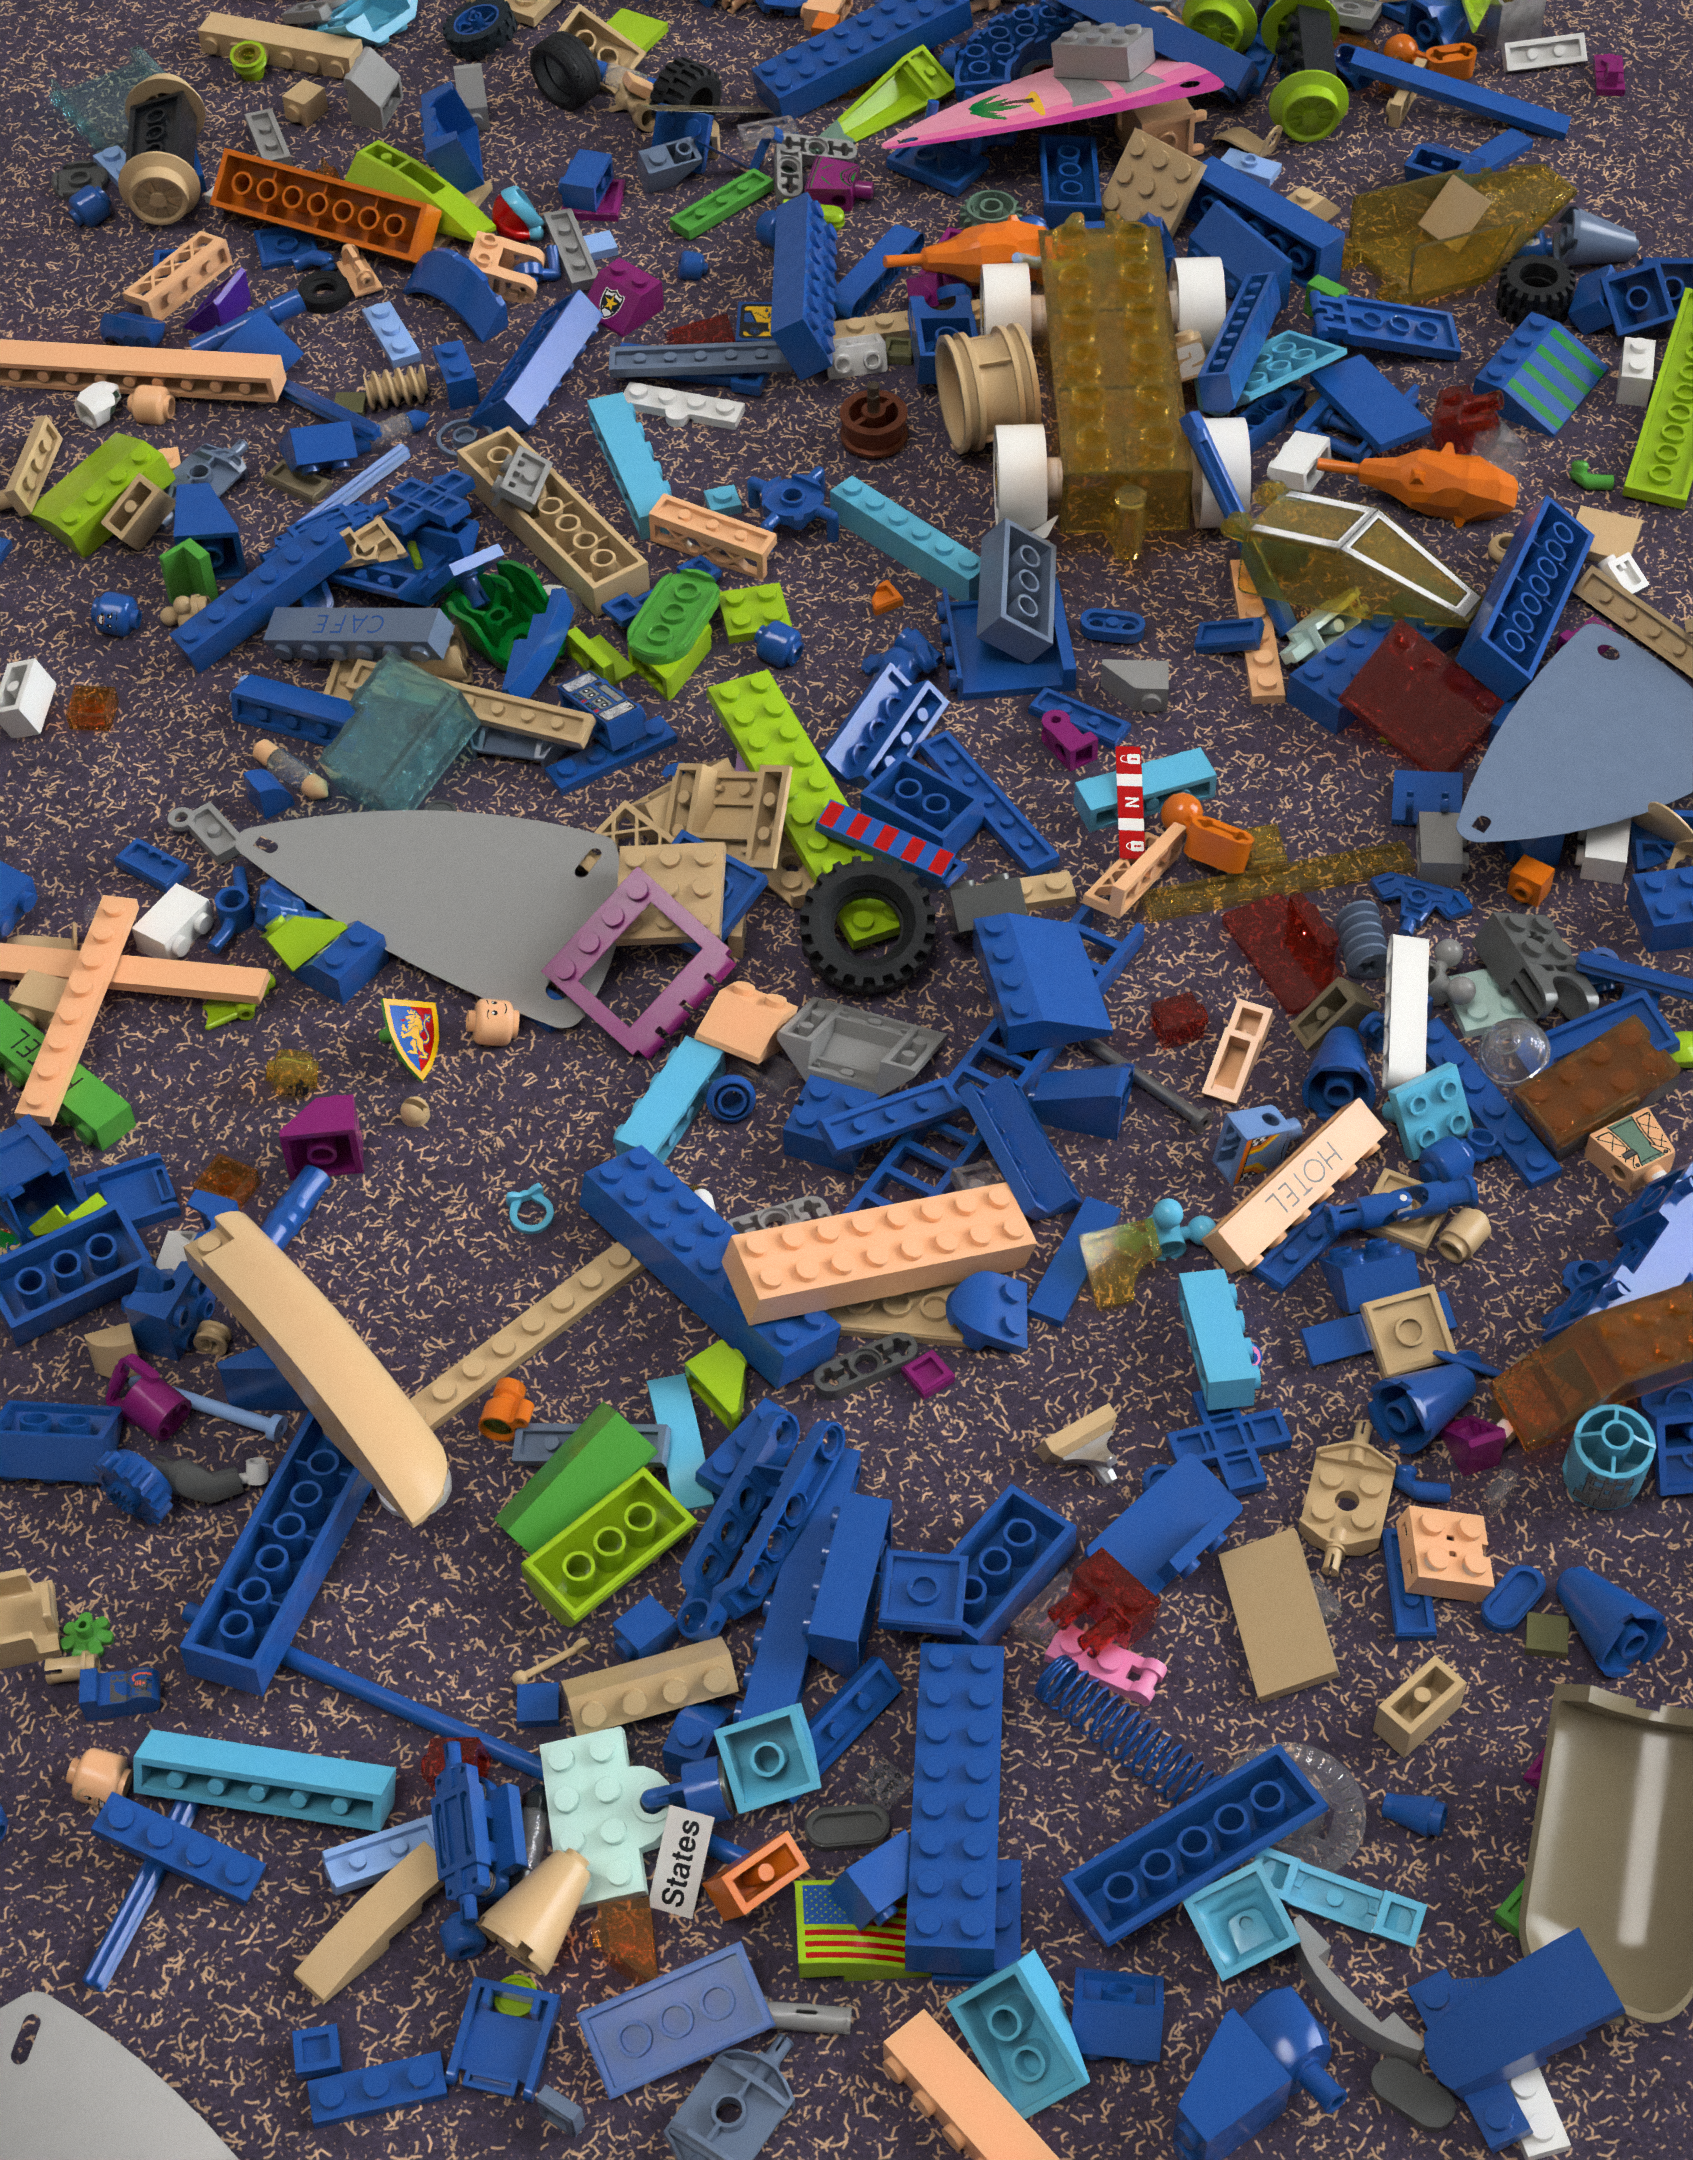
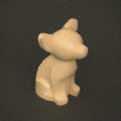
(629, 101)

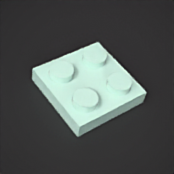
(1487, 1006)

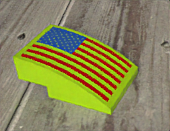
(835, 1947)

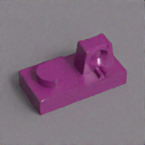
(1609, 75)

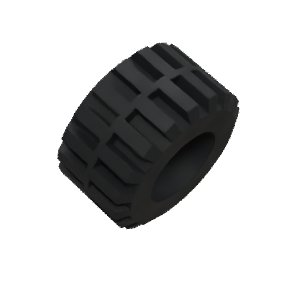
(686, 84)
(1535, 286)

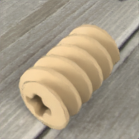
(396, 387)

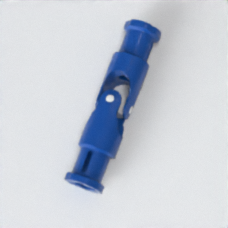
(1383, 1208)

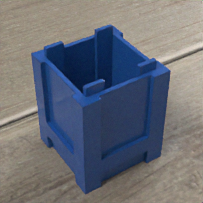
(32, 1178)

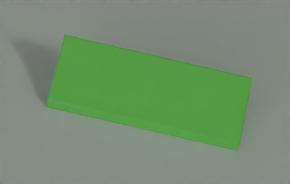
(576, 1478)

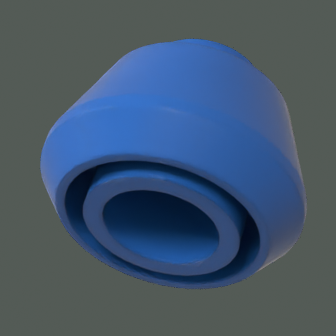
(729, 1106)

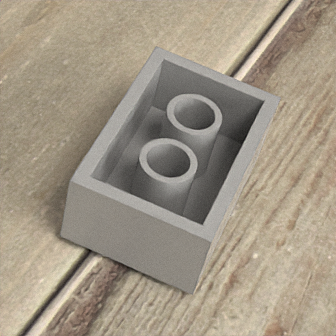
(1103, 51)

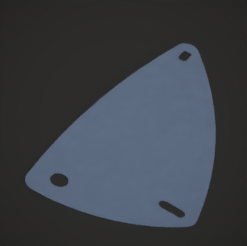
(1585, 745)

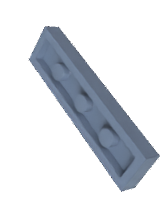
(541, 1440)

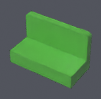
(188, 571)

